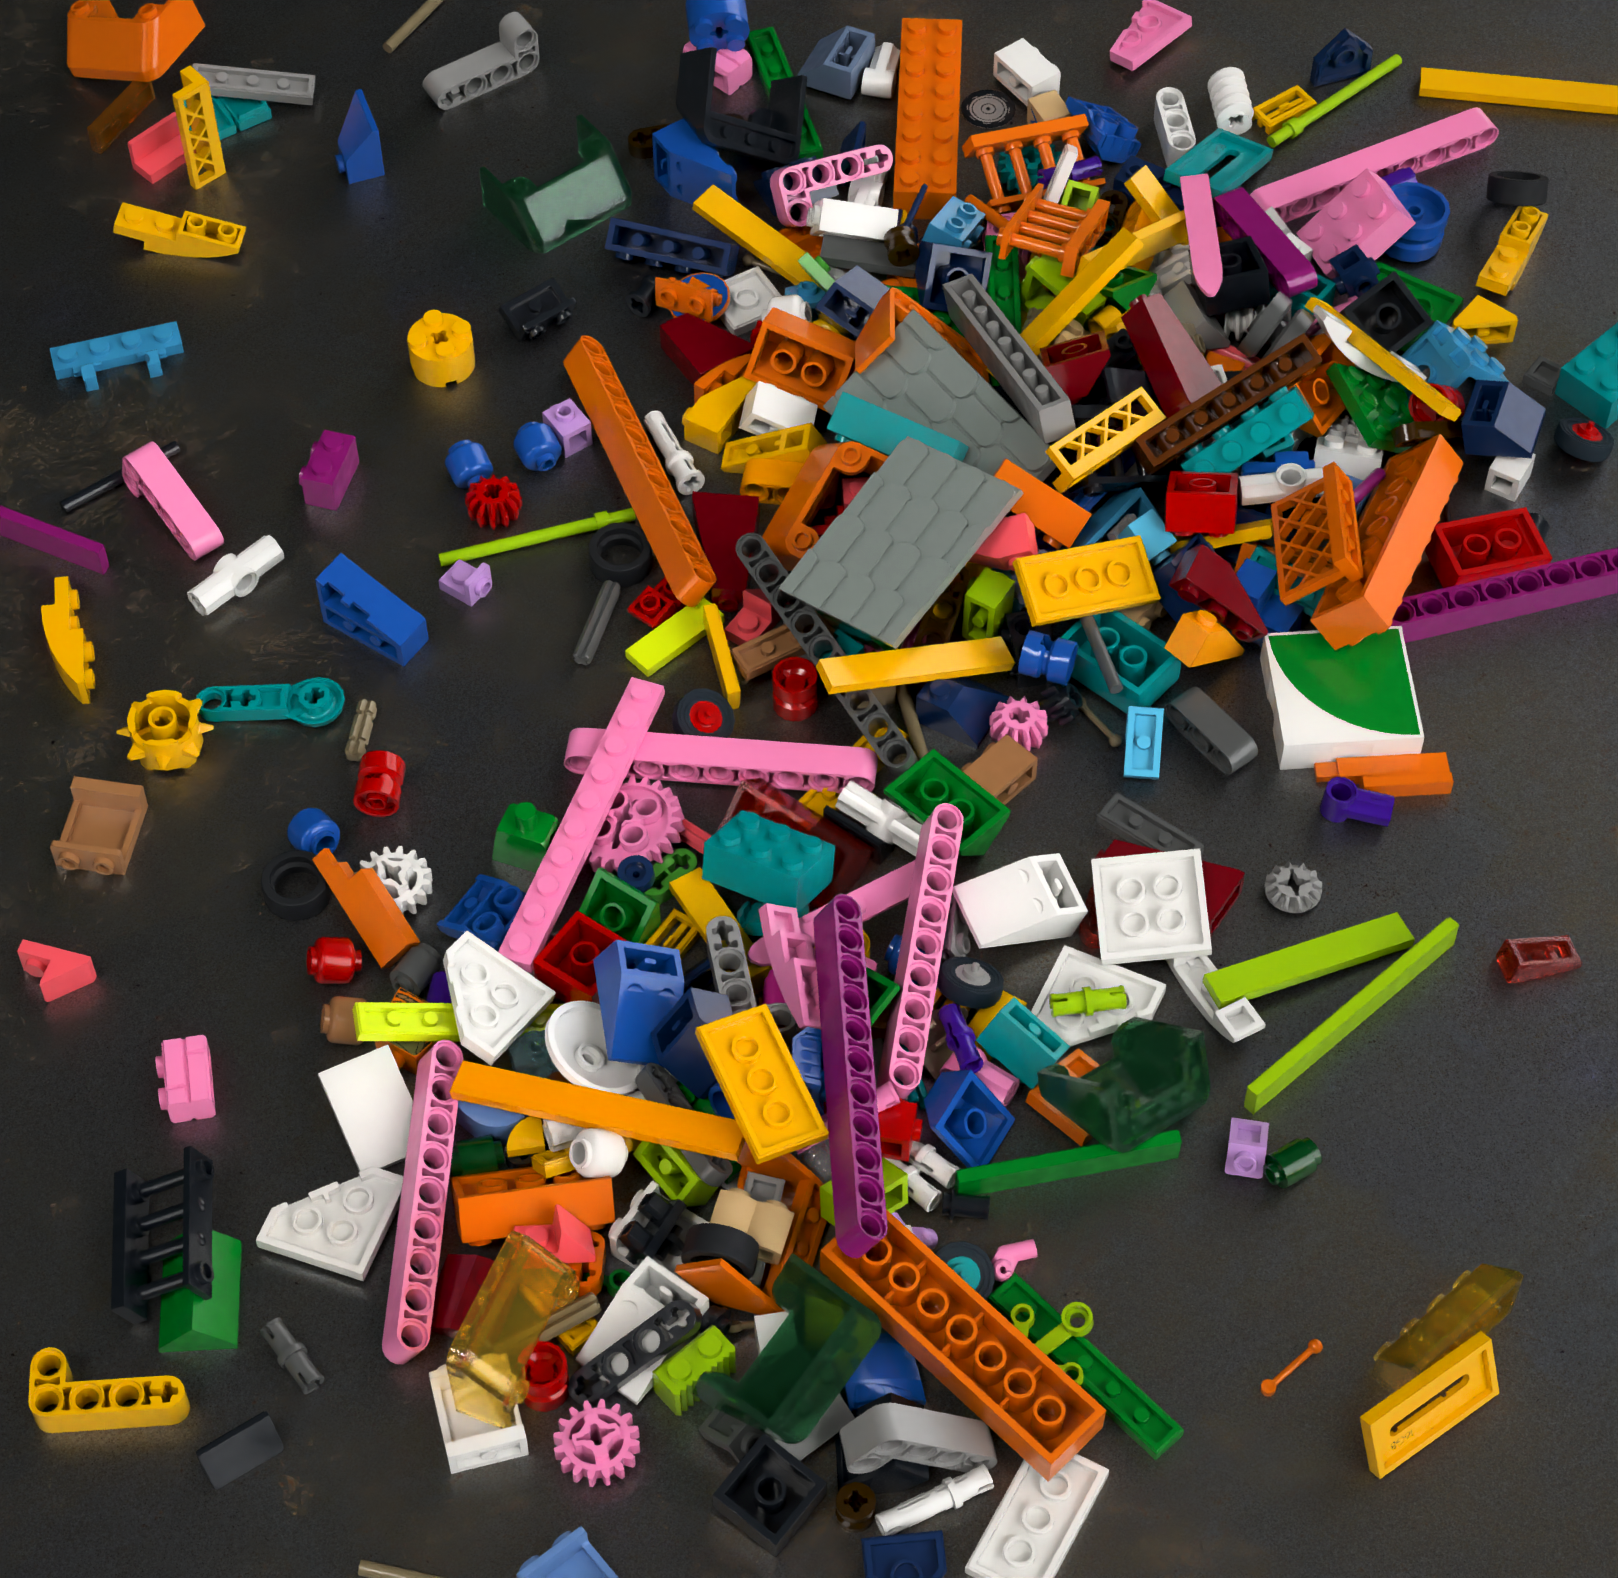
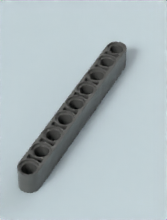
(818, 641)

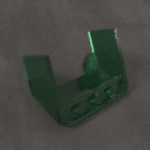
(566, 204)

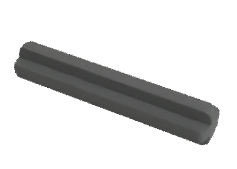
(596, 622)

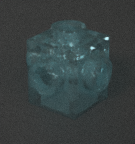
(530, 1055)

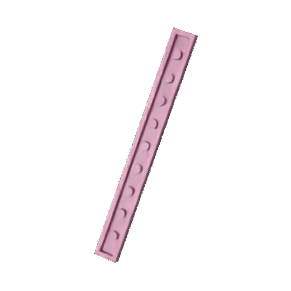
(581, 823)

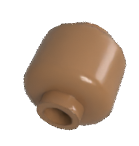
(338, 1020)

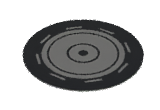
(988, 109)

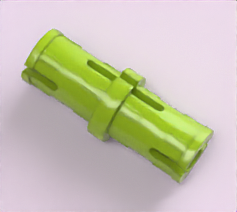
(1087, 1001)

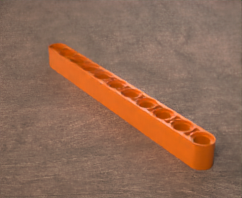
(639, 472)

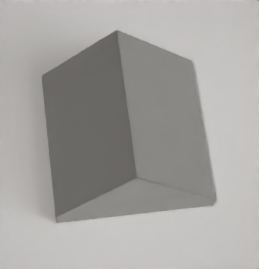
(1188, 309)

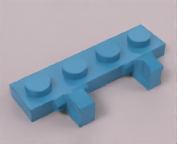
(117, 350)

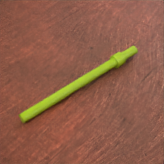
(1296, 126)
(598, 520)

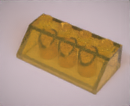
(1474, 1305)

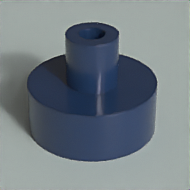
(637, 872)

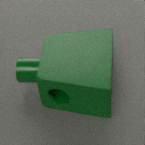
(524, 836)

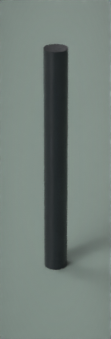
(107, 483)

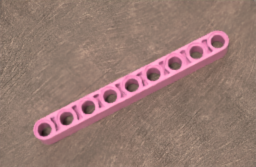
(1416, 149)
(733, 760)
(929, 938)
(417, 1214)

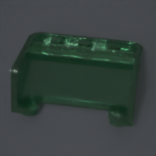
(802, 1362)

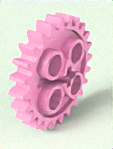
(639, 823)

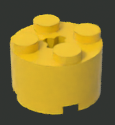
(441, 349)

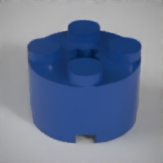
(717, 23)

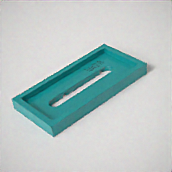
(1213, 149)

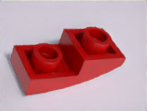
(655, 604)

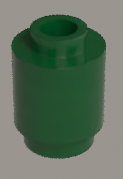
(476, 1156)
(1292, 1162)

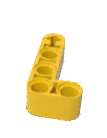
(109, 1394)

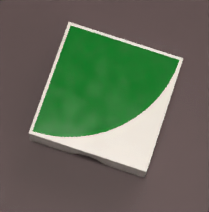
(1340, 699)

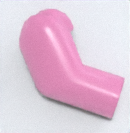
(1009, 1255)

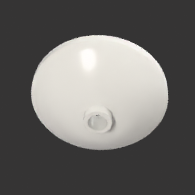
(579, 1050)

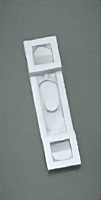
(1338, 333)
(1232, 1021)

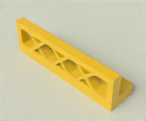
(204, 132)
(1108, 449)

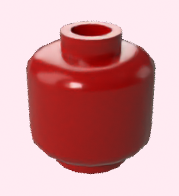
(333, 960)

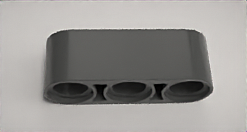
(1211, 730)

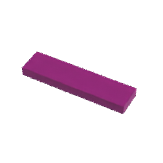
(53, 540)

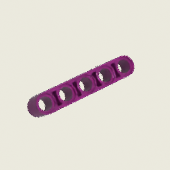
(1286, 265)

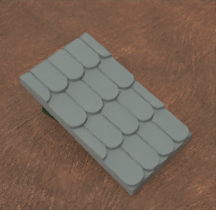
(939, 389)
(899, 544)

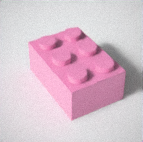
(1361, 215)

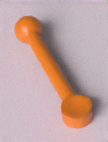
(1269, 1386)

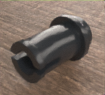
(965, 1205)

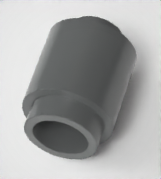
(416, 969)

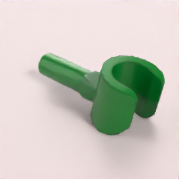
(616, 1275)

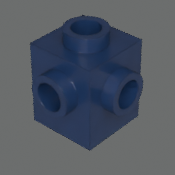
(1354, 272)

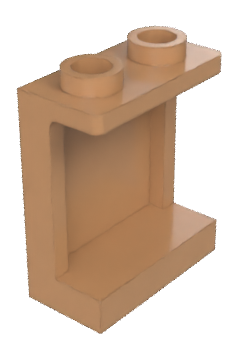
(100, 826)

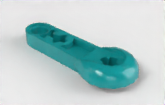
(276, 702)

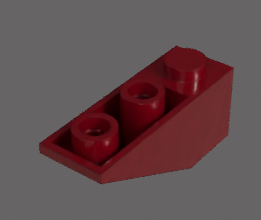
(1214, 587)

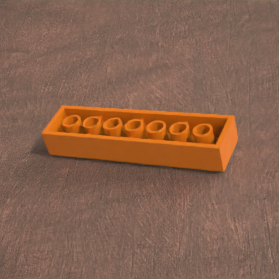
(928, 114)
(1391, 540)
(969, 1347)

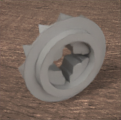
(1284, 897)

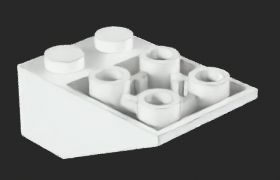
(1347, 448)
(1021, 902)
(637, 1300)

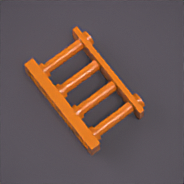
(1012, 141)
(1081, 240)

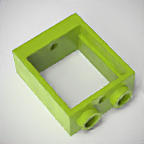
(1047, 271)

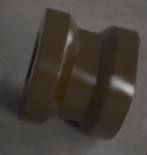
(901, 246)
(855, 1517)

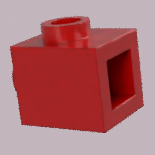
(899, 1129)

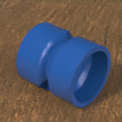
(1048, 657)

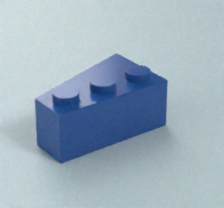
(369, 611)

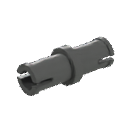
(292, 1355)

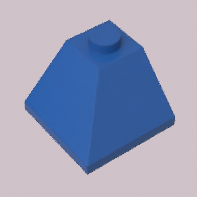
(359, 143)
(967, 1116)

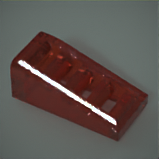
(1518, 968)

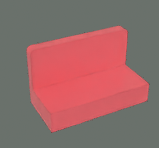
(157, 149)

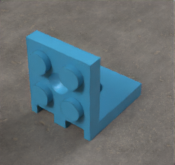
(1452, 357)

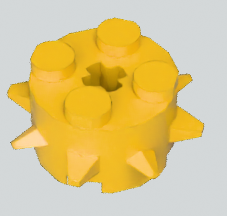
(165, 731)

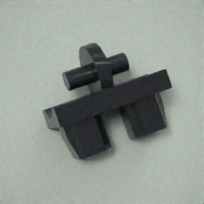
(661, 1232)

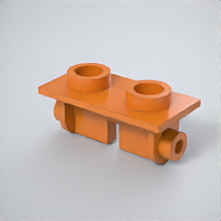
(686, 298)

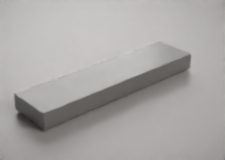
(258, 84)

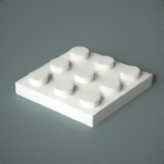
(1151, 907)

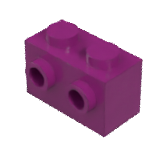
(329, 469)

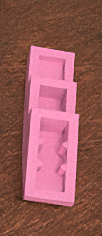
(792, 963)

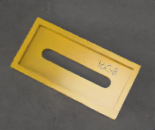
(1479, 1384)

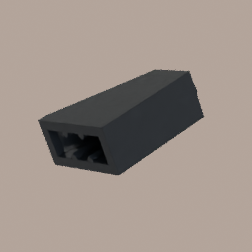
(1116, 384)

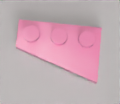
(1149, 33)

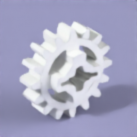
(399, 875)

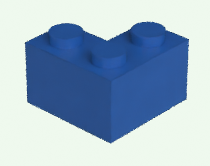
(1260, 585)

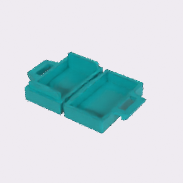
(238, 113)

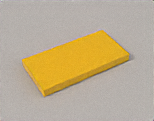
(1086, 580)
(761, 1083)

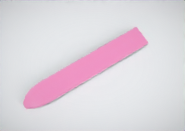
(1202, 233)
(872, 898)

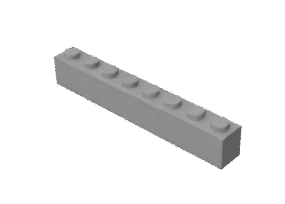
(1009, 359)

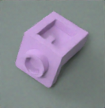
(467, 582)
(1246, 1148)

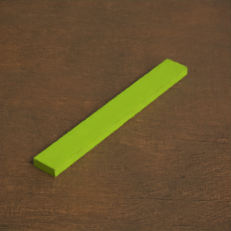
(1350, 1015)

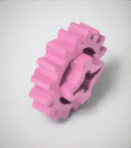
(602, 1425)

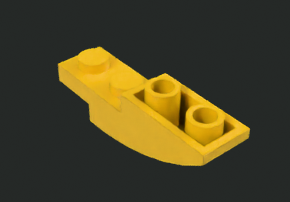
(185, 236)
(1513, 250)
(68, 642)

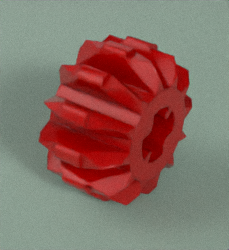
(493, 501)

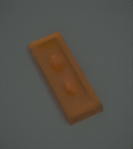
(120, 115)

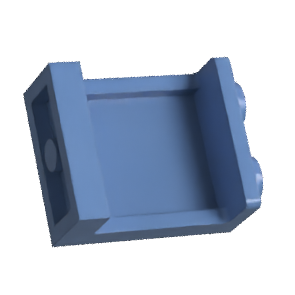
(568, 1558)

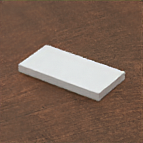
(1037, 1521)

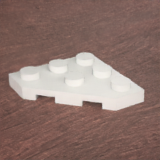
(1079, 970)
(491, 997)
(337, 1224)

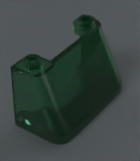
(1146, 1087)

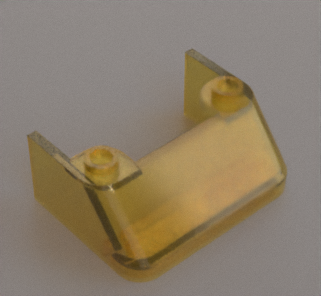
(504, 1327)

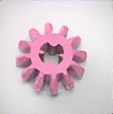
(1020, 721)

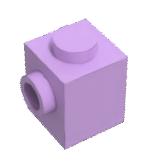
(569, 426)

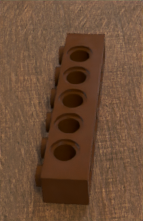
(1225, 404)

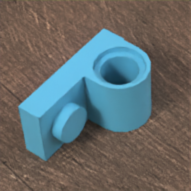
(1143, 742)

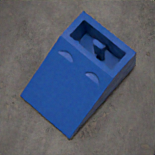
(687, 165)
(635, 993)

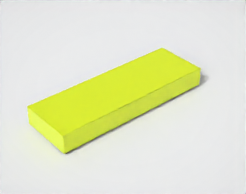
(669, 639)

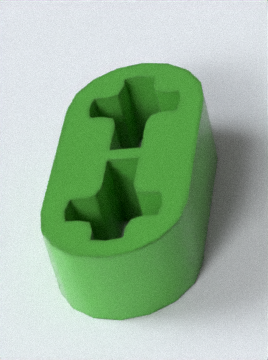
(666, 872)

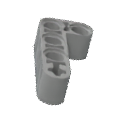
(487, 68)
(738, 983)
(917, 1437)

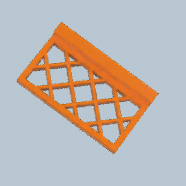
(1339, 526)

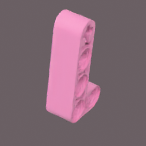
(831, 175)
(152, 475)

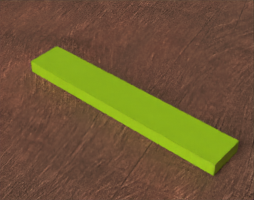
(1308, 960)

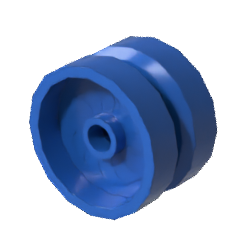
(1431, 215)

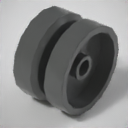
(1272, 329)

